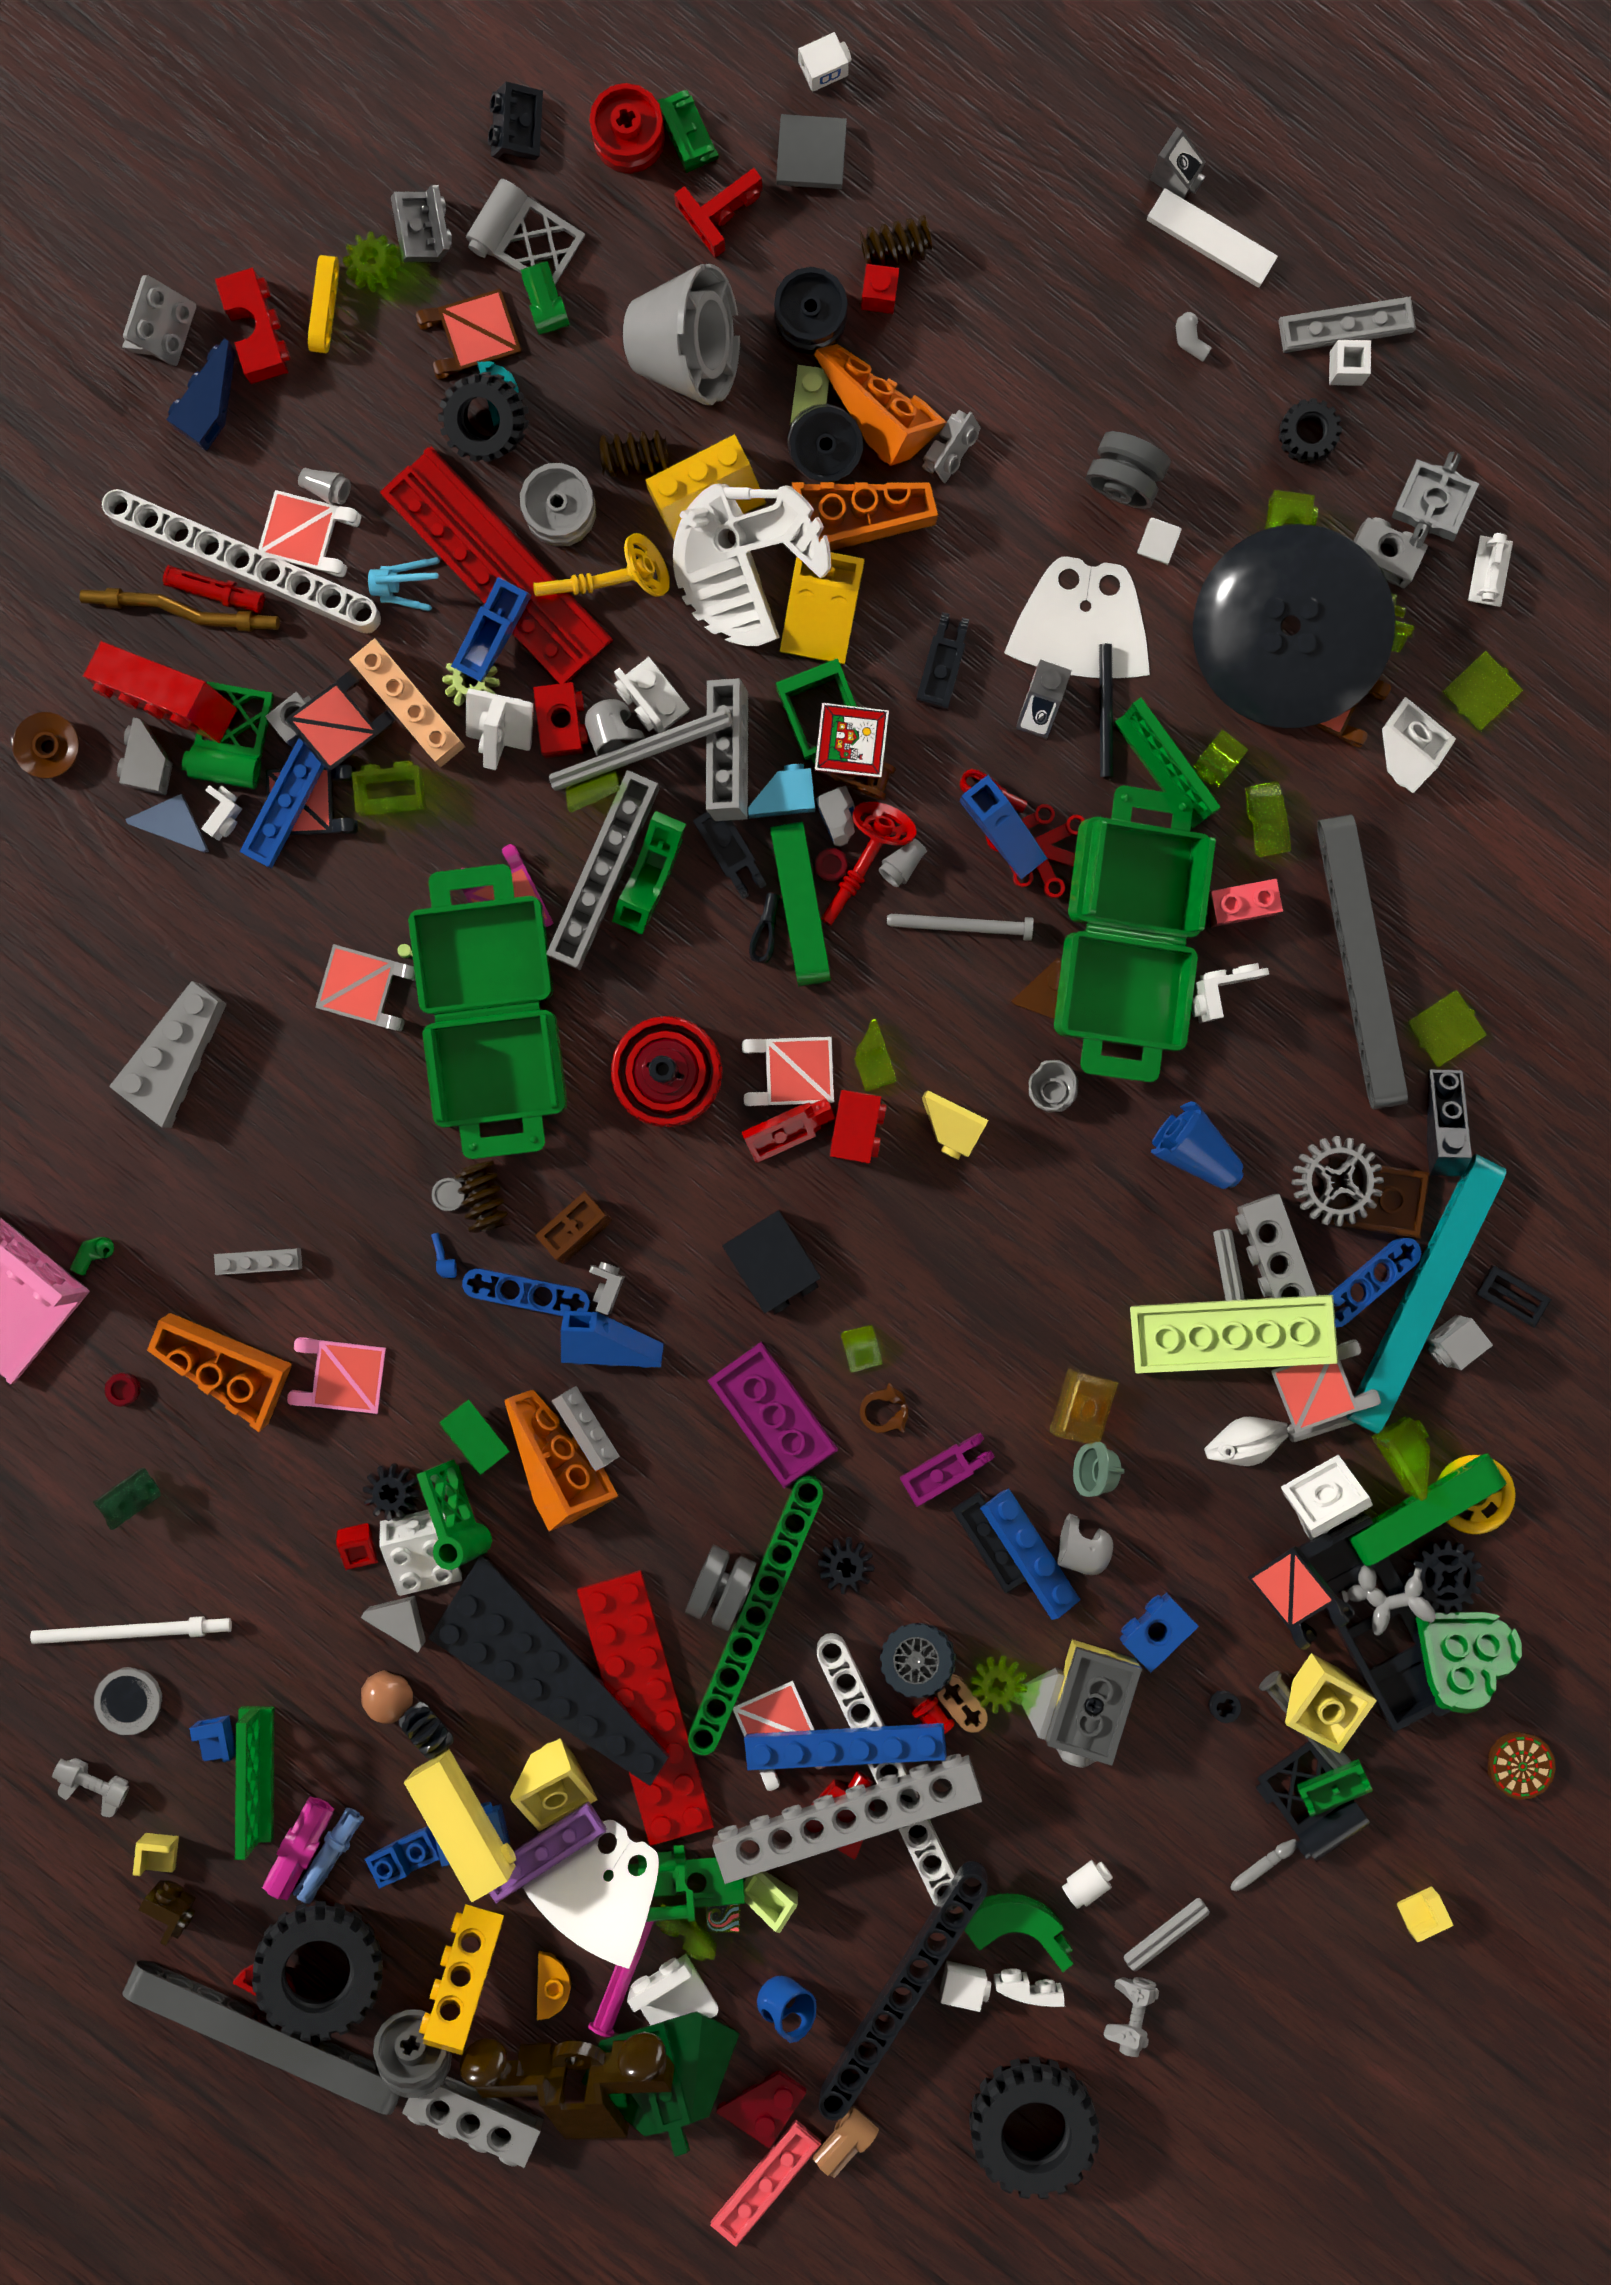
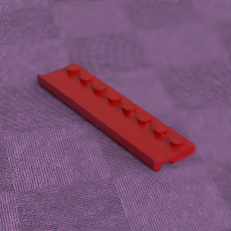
(484, 548)

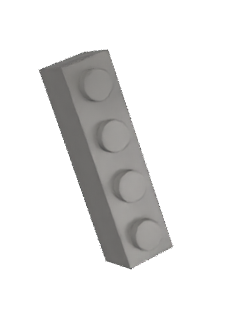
(258, 1261)
(585, 1428)

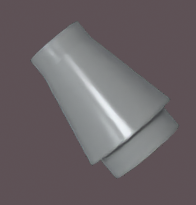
(326, 485)
(901, 864)

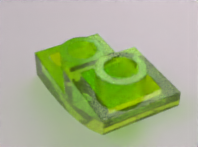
(1269, 819)
(696, 1940)

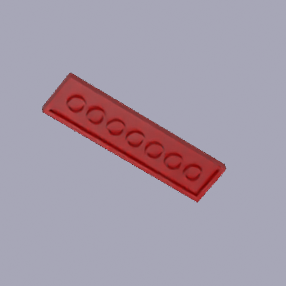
(640, 1677)

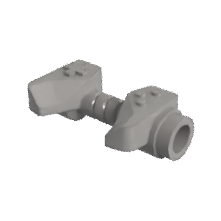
(75, 1773)
(1132, 2036)

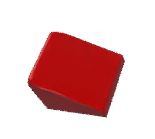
(356, 1546)

